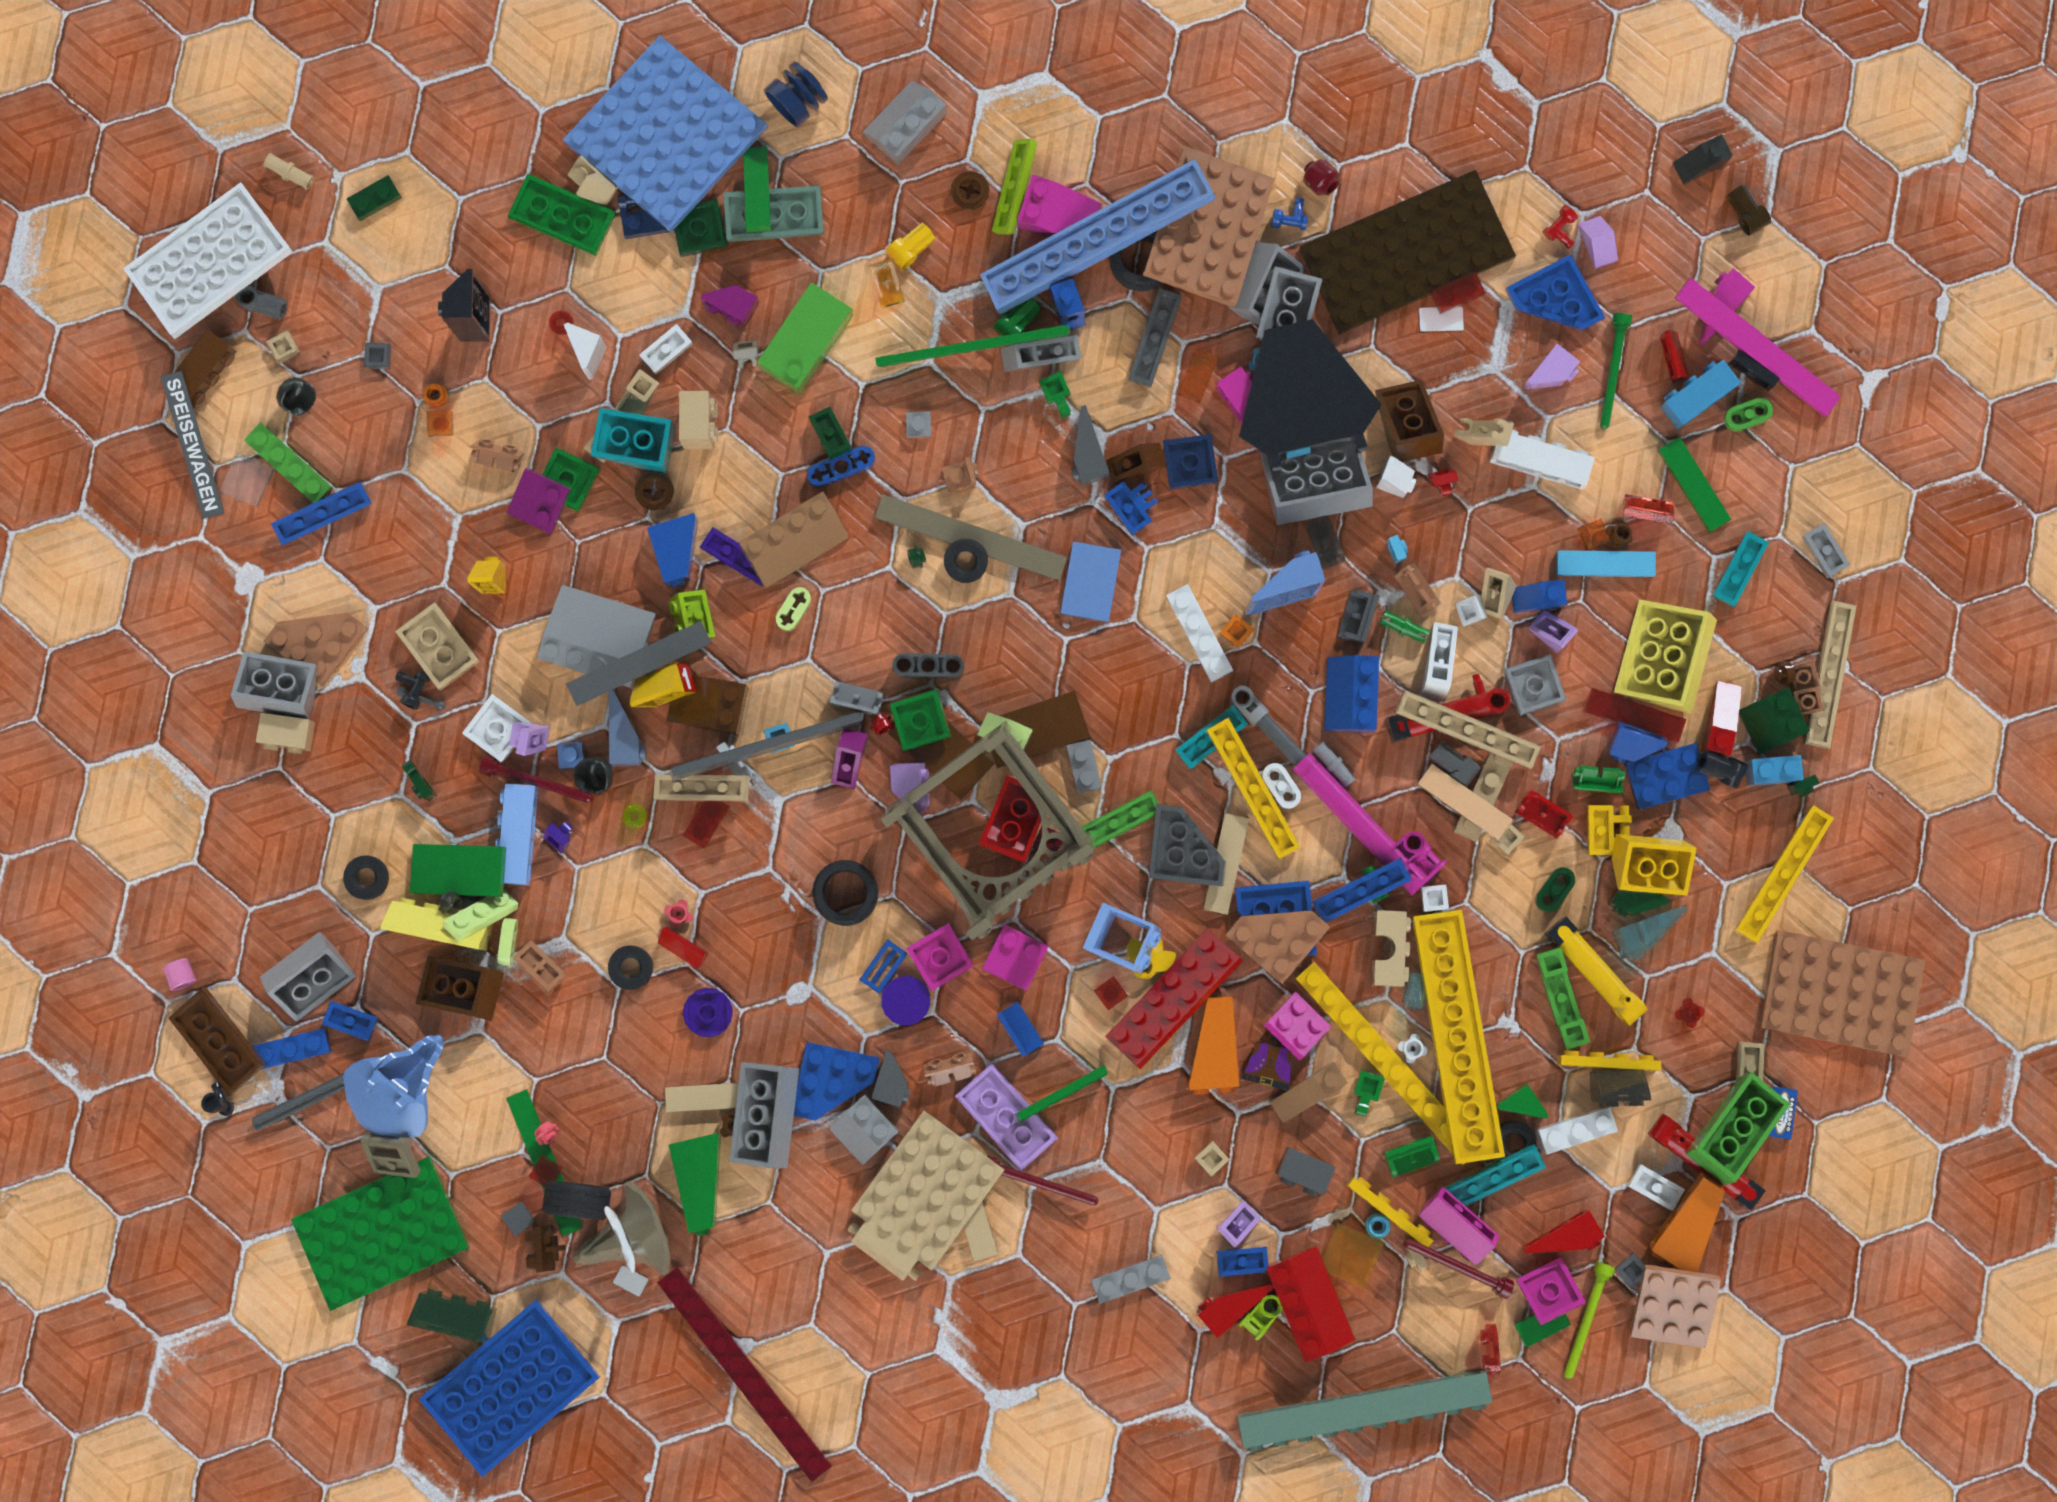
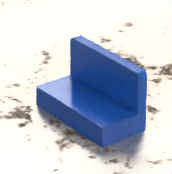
(1020, 1029)

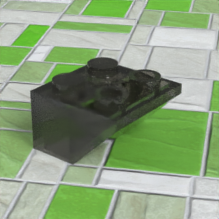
(1618, 1086)

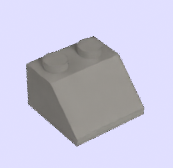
(864, 1129)

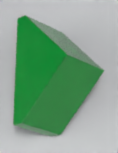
(1522, 1102)

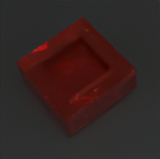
(1110, 993)
(545, 1171)

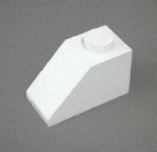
(1396, 478)

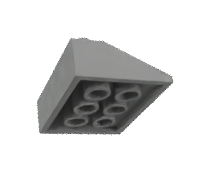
(1318, 483)
(593, 631)

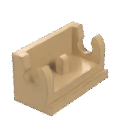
(1485, 432)

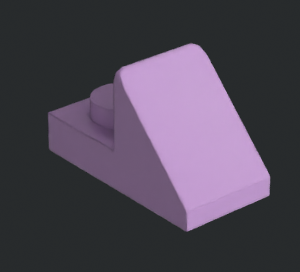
(529, 738)

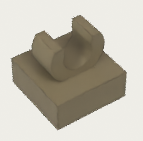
(746, 350)

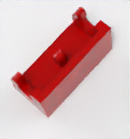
(1543, 813)

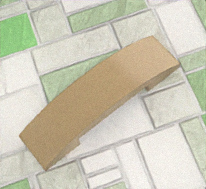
(635, 400)

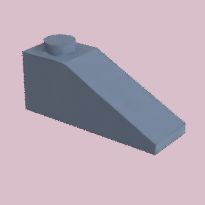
(624, 741)

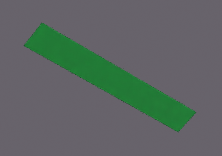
(528, 1122)

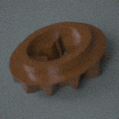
(964, 181)
(646, 483)

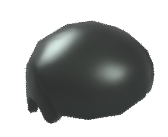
(296, 396)
(593, 775)

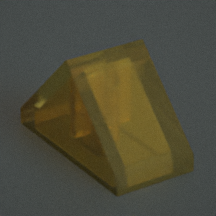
(886, 283)

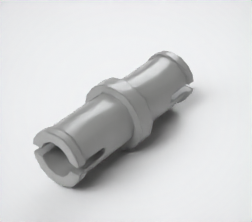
(1333, 764)

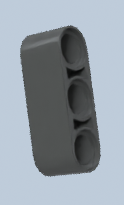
(917, 660)

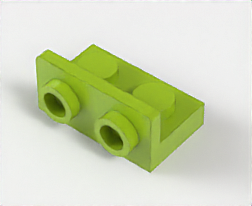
(691, 608)

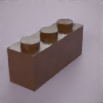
(204, 365)

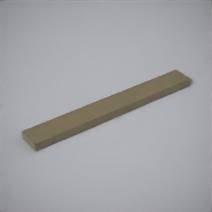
(950, 530)

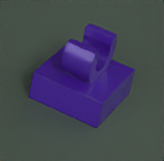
(558, 836)

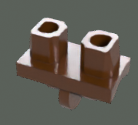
(545, 1248)

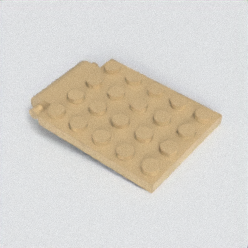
(922, 1198)

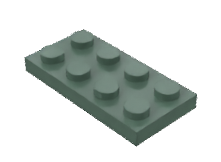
(792, 213)

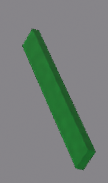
(972, 346)

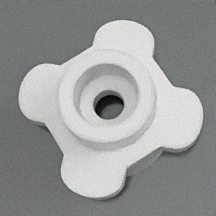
(1420, 1050)

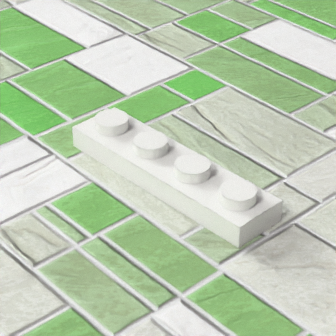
(1199, 633)

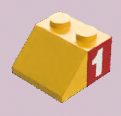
(662, 685)

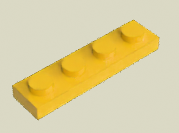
(1620, 1061)
(1398, 1217)

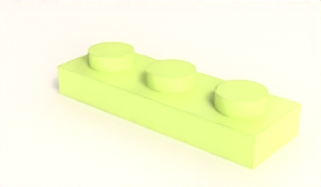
(479, 915)

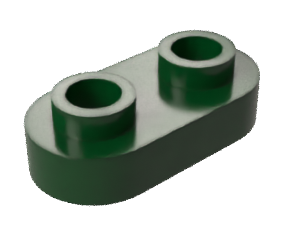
(1555, 890)

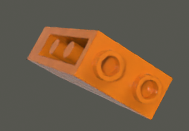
(1216, 1051)
(1689, 1226)

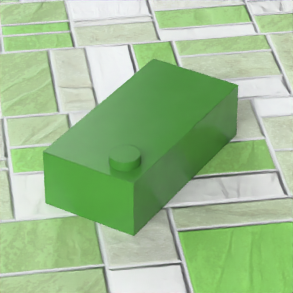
(805, 338)
(1738, 1128)

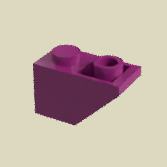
(731, 302)

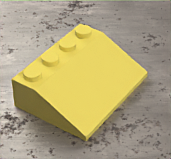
(1665, 655)

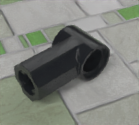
(1727, 770)

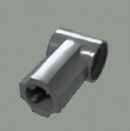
(263, 303)
(1459, 767)

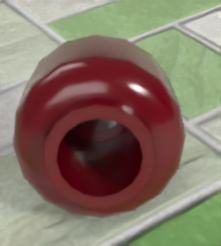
(1321, 177)

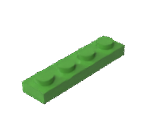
(288, 463)

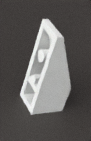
(1439, 662)

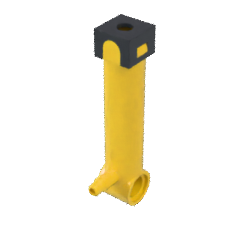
(1623, 1001)

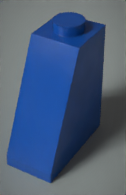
(674, 548)

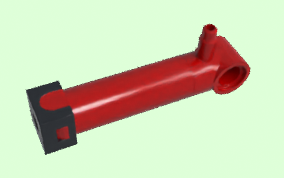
(1474, 706)
(1677, 1140)

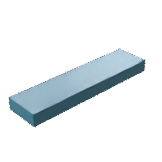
(1606, 563)

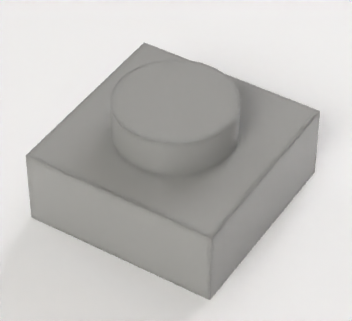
(918, 424)

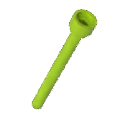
(1602, 1274)

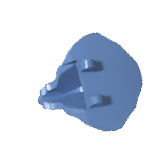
(392, 1089)

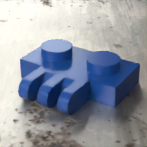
(1131, 506)

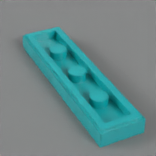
(1497, 1175)

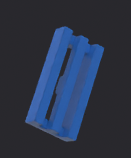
(888, 943)

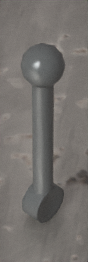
(439, 705)

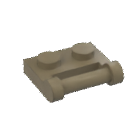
(389, 1161)

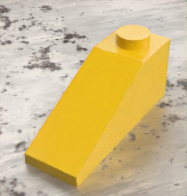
(488, 576)

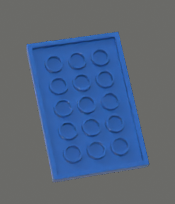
(509, 1388)

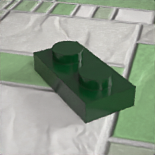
(374, 198)
(830, 433)

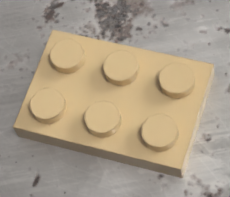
(437, 646)

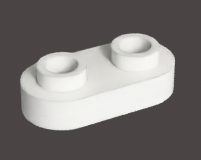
(1281, 786)

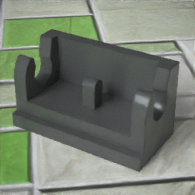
(1358, 616)

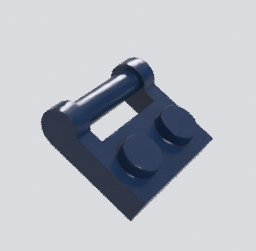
(639, 222)

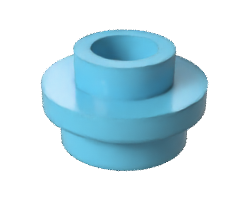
(1385, 1225)

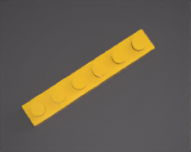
(1253, 788)
(1784, 874)

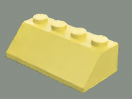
(428, 923)

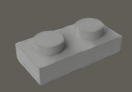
(1825, 550)
(1084, 766)

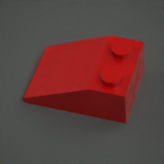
(1012, 822)

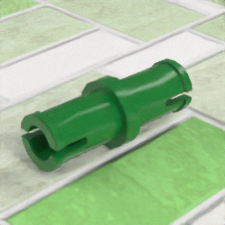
(1404, 626)

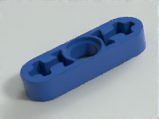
(850, 472)

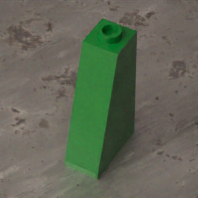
(697, 1177)

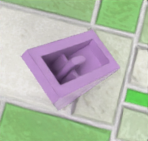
(1599, 241)
(1552, 631)
(1238, 1224)

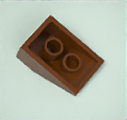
(1410, 421)
(714, 706)
(459, 988)

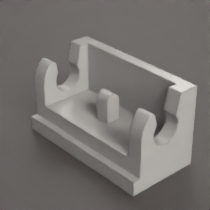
(857, 698)

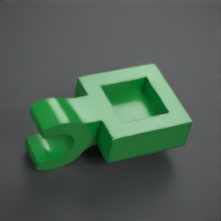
(1056, 391)
(1368, 1088)

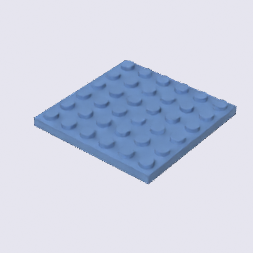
(665, 133)

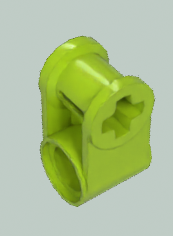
(1260, 1317)

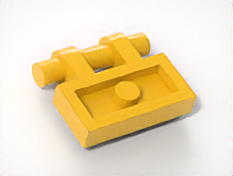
(1601, 827)

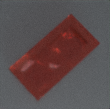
(1457, 292)
(1648, 509)
(706, 822)

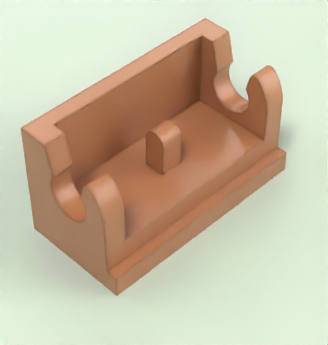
(539, 967)

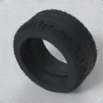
(1128, 279)
(819, 888)
(576, 1200)

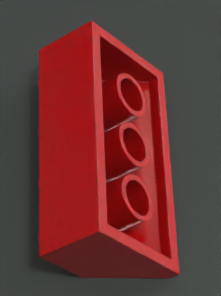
(1310, 1303)

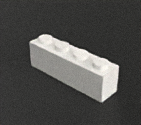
(1544, 460)

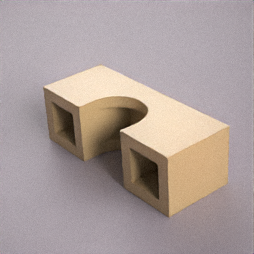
(1392, 926)

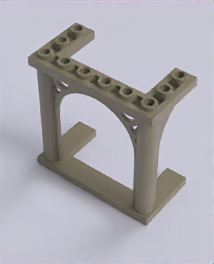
(977, 909)

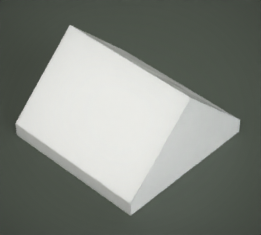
(587, 347)

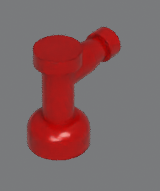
(1567, 215)

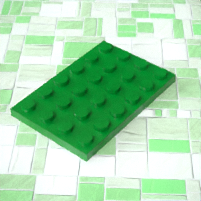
(379, 1234)

